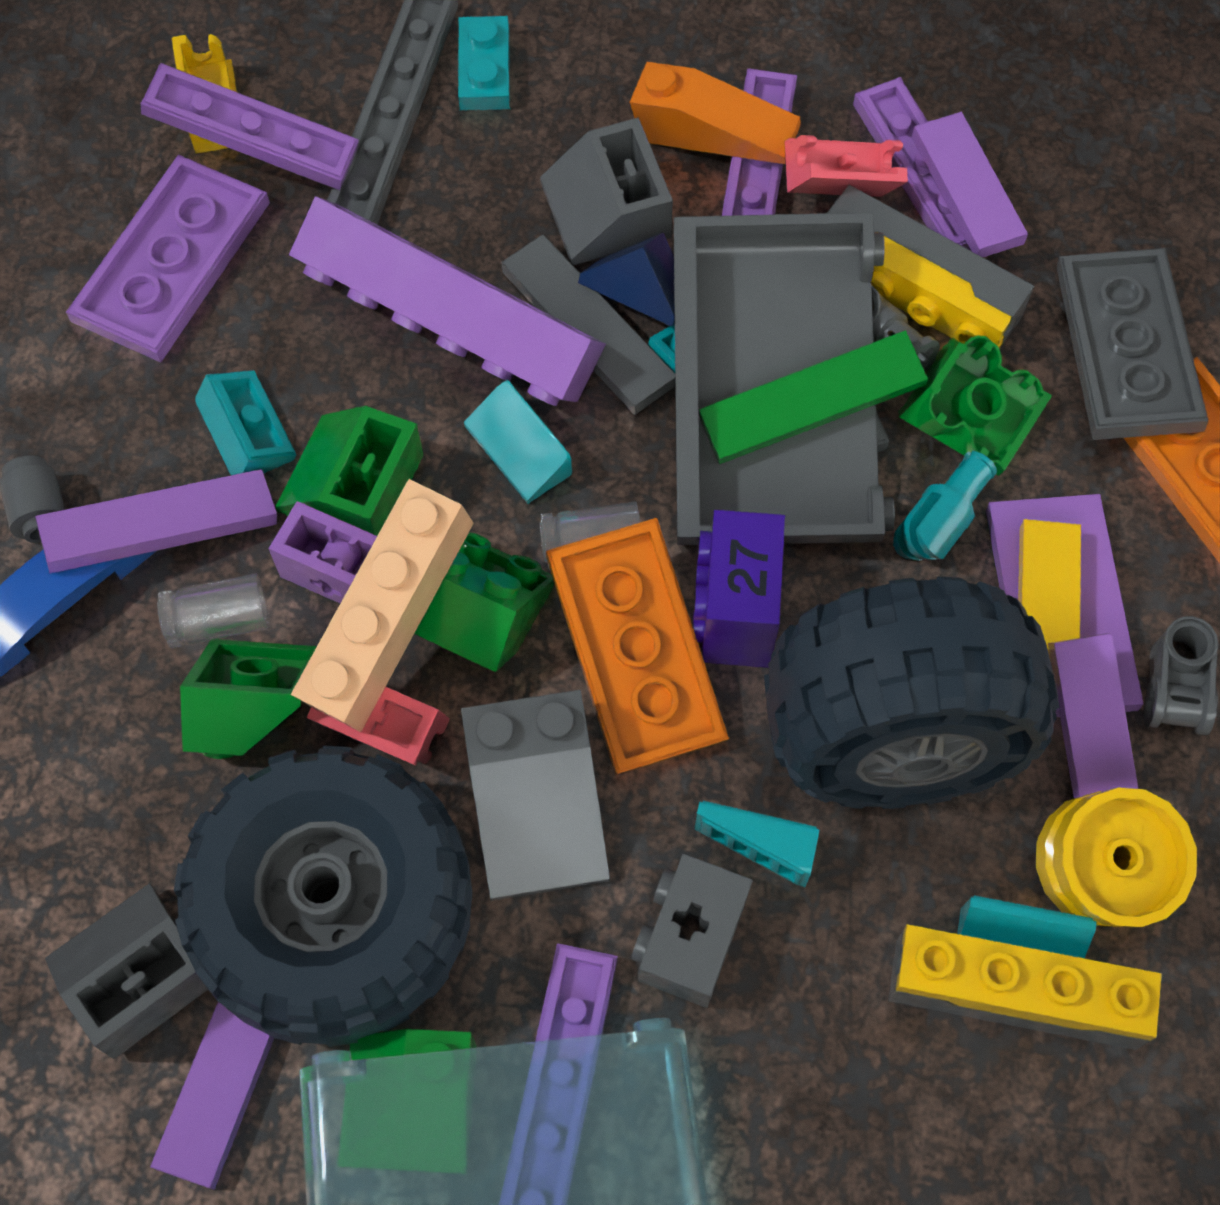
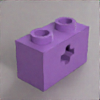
(319, 551)

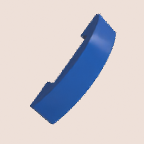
(35, 598)

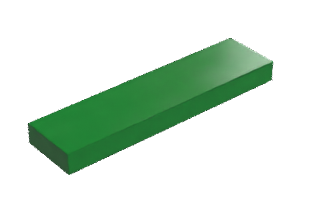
(812, 397)

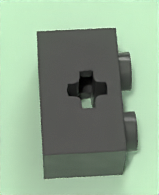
(691, 966)

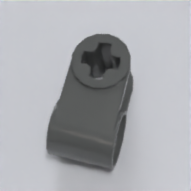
(1181, 688)

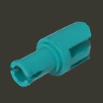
(944, 511)

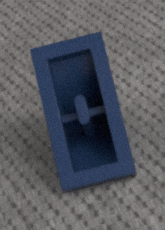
(638, 278)

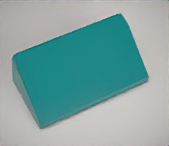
(243, 422)
(519, 442)
(1026, 926)

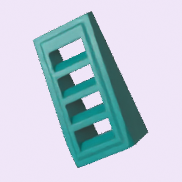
(767, 840)

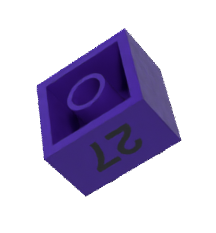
(739, 588)

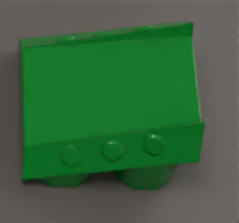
(976, 401)

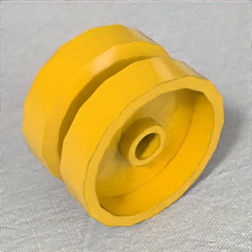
(1150, 866)

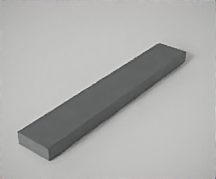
(394, 104)

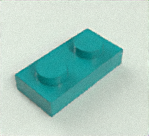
(483, 63)

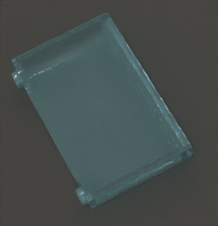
(507, 1124)

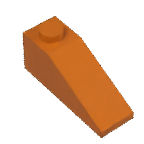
(708, 115)

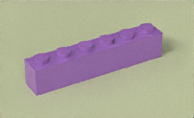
(447, 301)

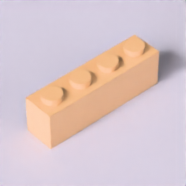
(384, 605)

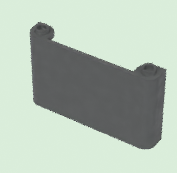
(752, 308)

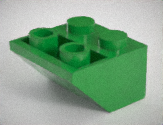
(355, 467)
(486, 603)

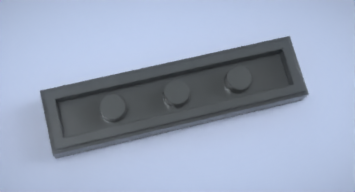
(626, 361)

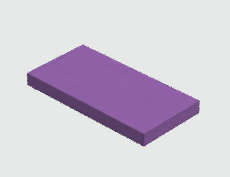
(168, 258)
(1100, 592)

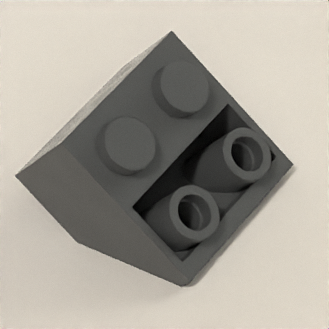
(608, 192)
(125, 973)

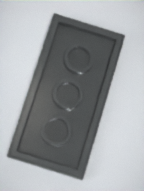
(1131, 344)

